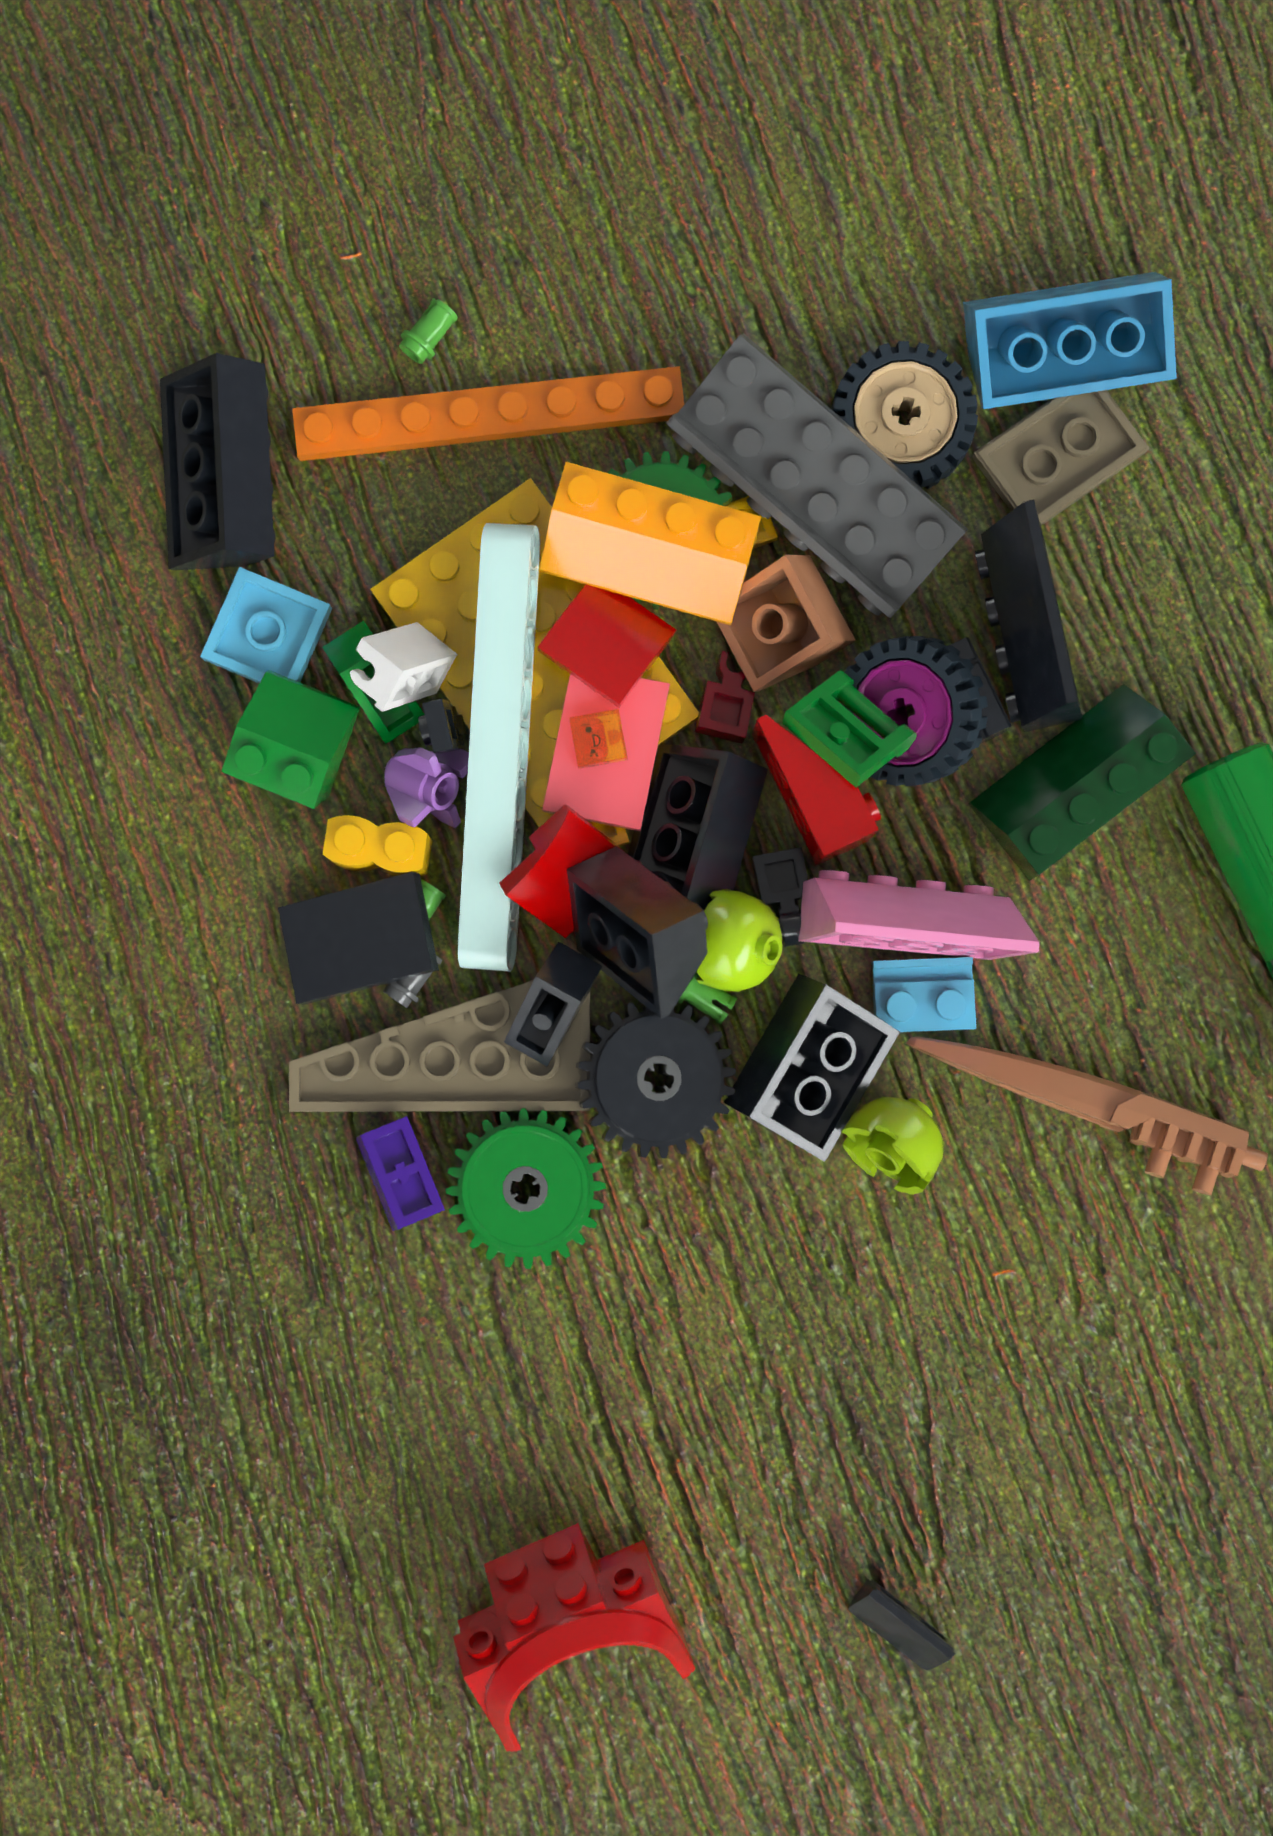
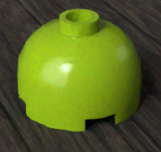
(741, 942)
(896, 1139)

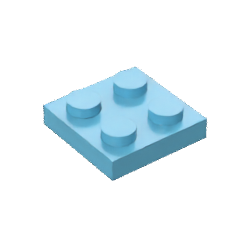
(265, 629)

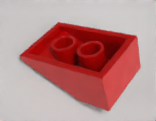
(821, 801)

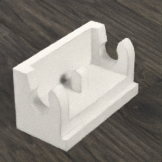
(406, 664)

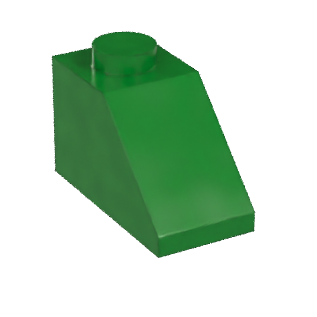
(346, 658)

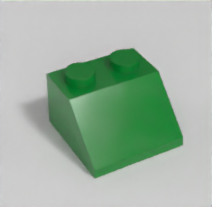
(291, 740)

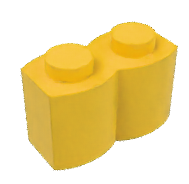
(363, 846)

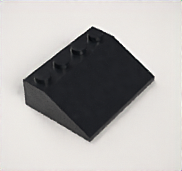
(1029, 621)

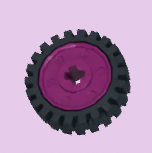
(943, 698)

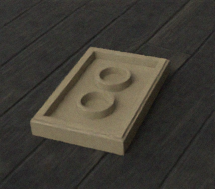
(1060, 452)

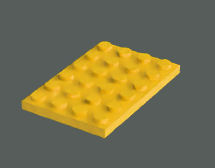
(442, 596)

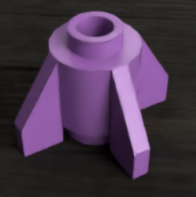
(425, 784)

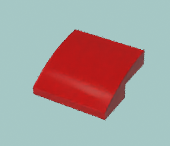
(606, 641)
(542, 878)

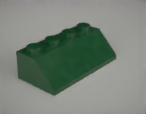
(1081, 780)

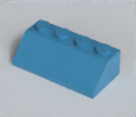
(1071, 339)

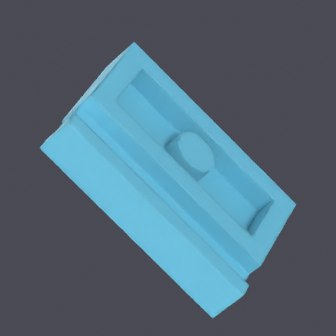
(925, 994)

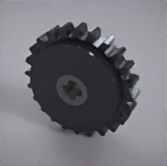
(626, 1100)

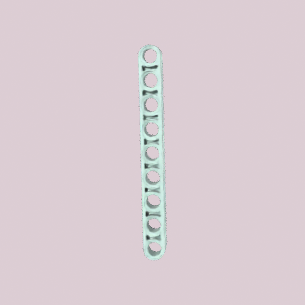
(498, 743)

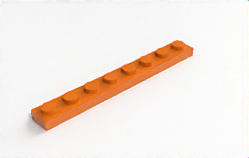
(487, 413)

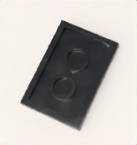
(358, 938)

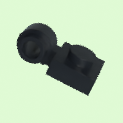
(441, 726)
(780, 882)

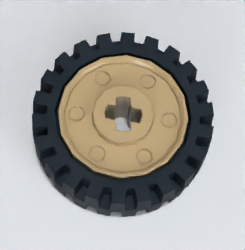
(927, 389)

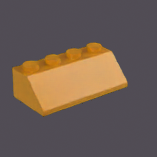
(648, 543)

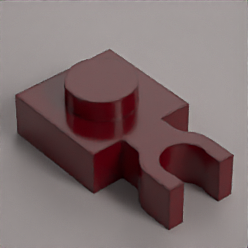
(724, 705)

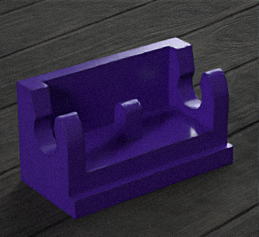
(400, 1173)

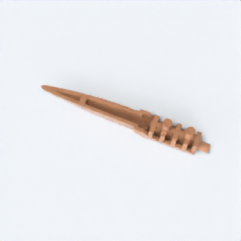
(1154, 1121)

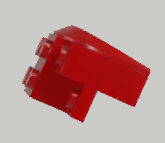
(558, 1604)

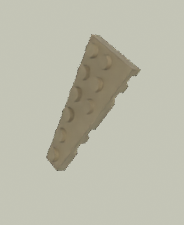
(445, 1064)

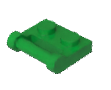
(840, 735)

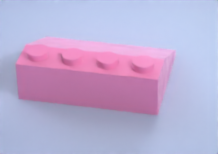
(913, 918)

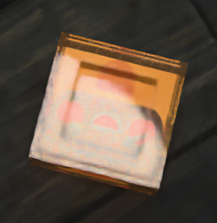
(598, 738)

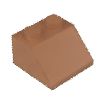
(785, 622)

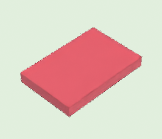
(613, 791)

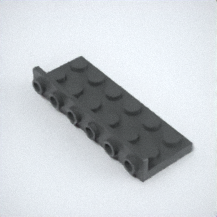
(815, 477)

